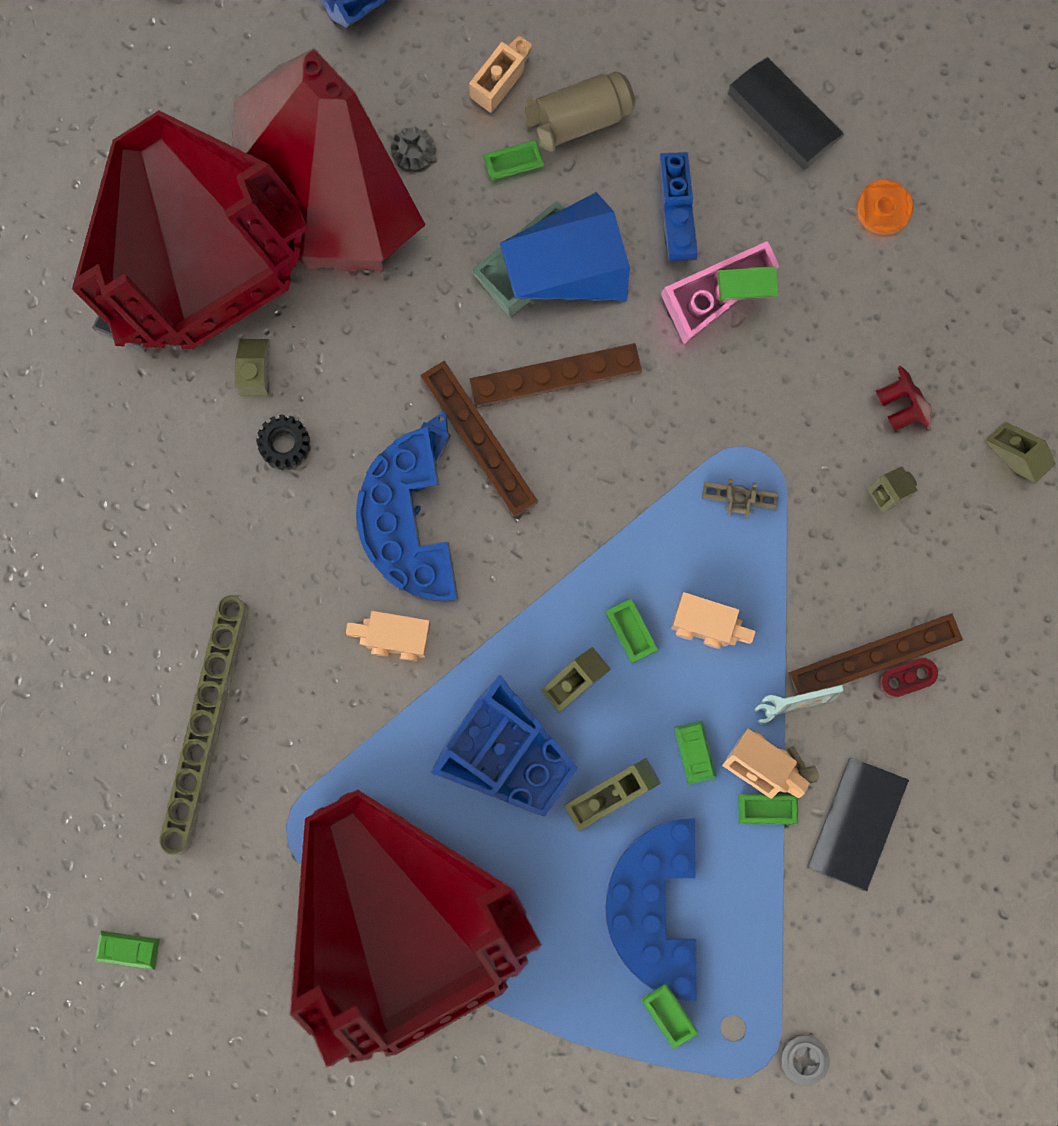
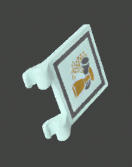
(796, 702)

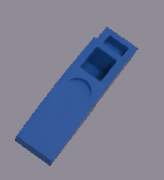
(677, 206)

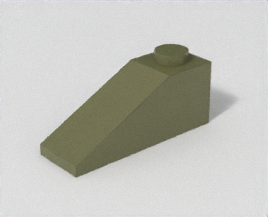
(612, 794)

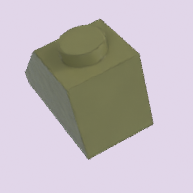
(252, 367)
(1022, 451)
(893, 488)
(575, 679)

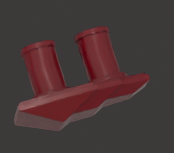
(918, 411)

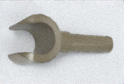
(809, 773)

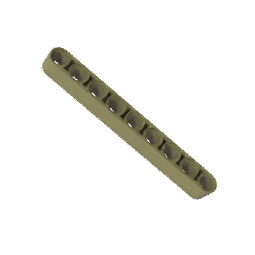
(209, 738)

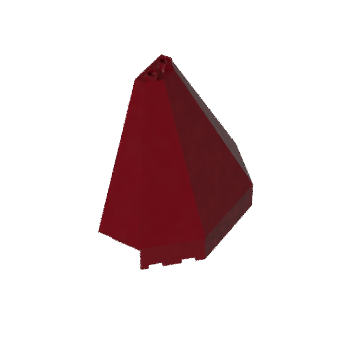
(332, 162)
(185, 236)
(395, 933)

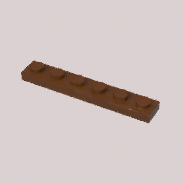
(555, 375)
(479, 439)
(876, 655)

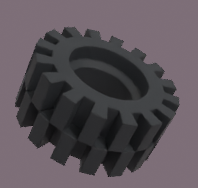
(275, 427)

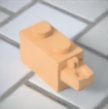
(499, 73)
(709, 621)
(392, 634)
(765, 766)

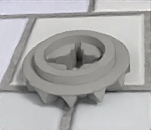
(415, 159)
(812, 1073)

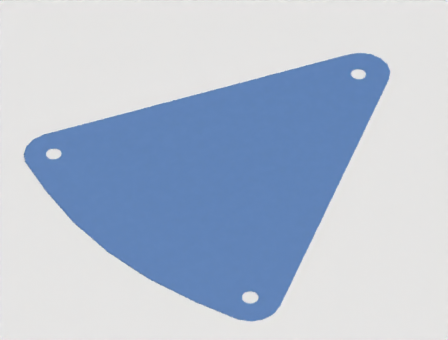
(563, 874)

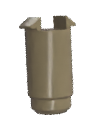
(580, 109)

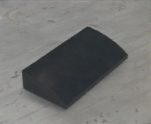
(785, 112)
(858, 824)

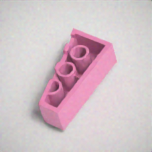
(696, 300)

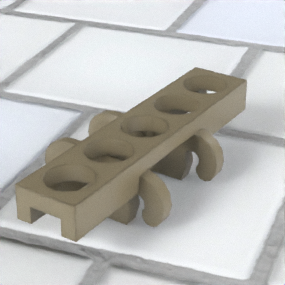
(747, 502)

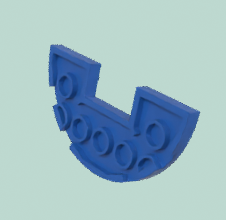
(389, 521)
(638, 908)

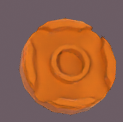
(884, 207)

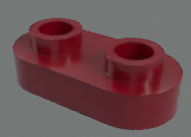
(907, 677)

